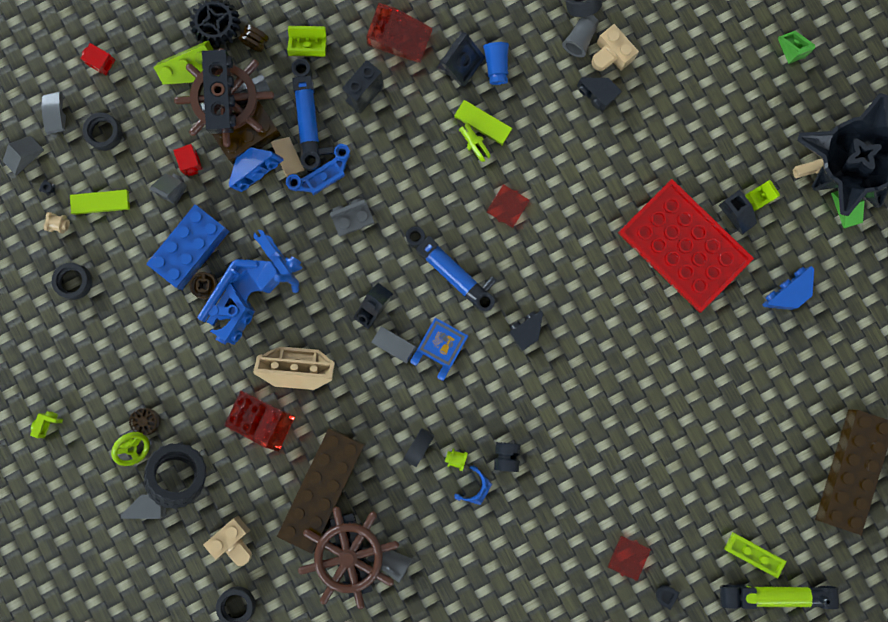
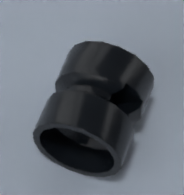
(507, 457)

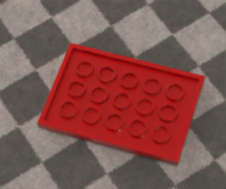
(686, 245)

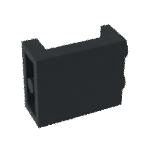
(363, 86)

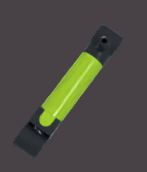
(752, 597)

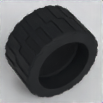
(174, 452)

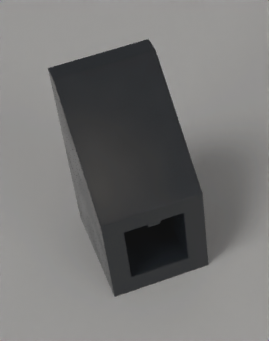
(599, 90)
(739, 211)
(373, 305)
(527, 332)

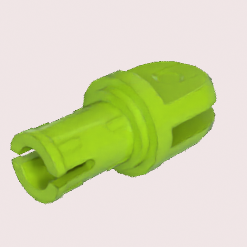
(474, 141)

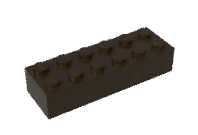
(854, 472)
(321, 489)

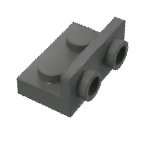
(352, 217)

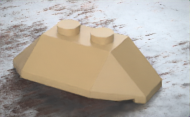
(294, 368)

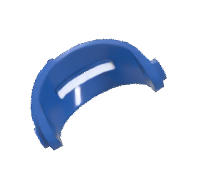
(486, 485)

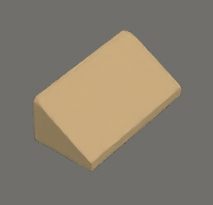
(285, 149)

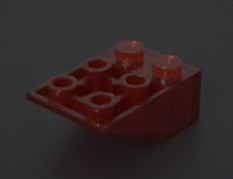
(398, 33)
(259, 421)

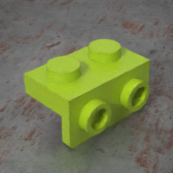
(307, 41)

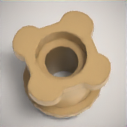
(56, 223)

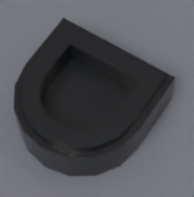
(666, 596)

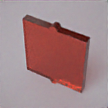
(507, 206)
(629, 558)

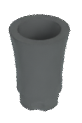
(581, 36)
(394, 564)

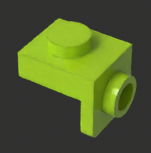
(762, 195)
(41, 424)

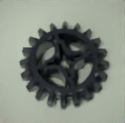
(200, 26)

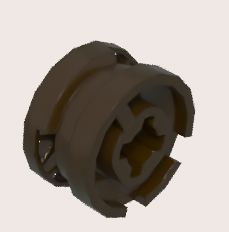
(254, 38)
(203, 285)
(145, 421)

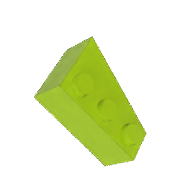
(174, 68)

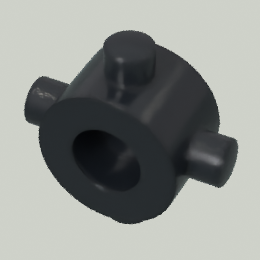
(47, 187)

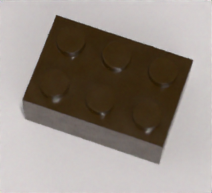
(248, 137)

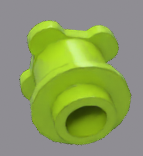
(456, 459)

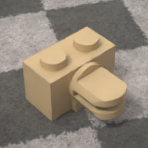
(614, 49)
(230, 541)

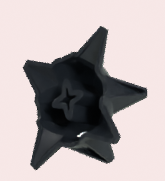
(854, 157)

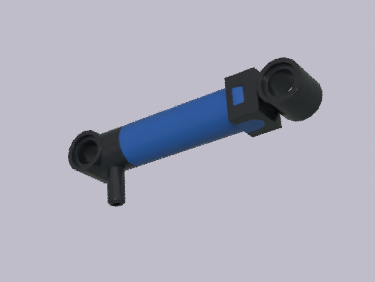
(306, 115)
(451, 271)

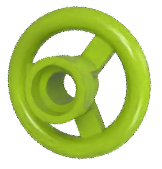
(128, 445)

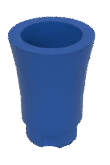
(497, 62)

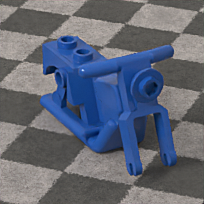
(243, 279)

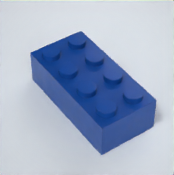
(187, 247)

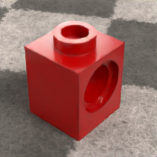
(97, 59)
(188, 160)

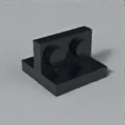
(461, 60)

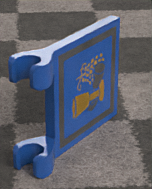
(440, 344)

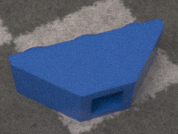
(252, 167)
(792, 292)

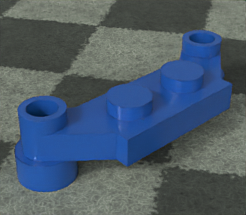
(322, 176)

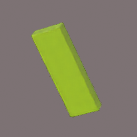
(483, 122)
(99, 202)
(755, 555)

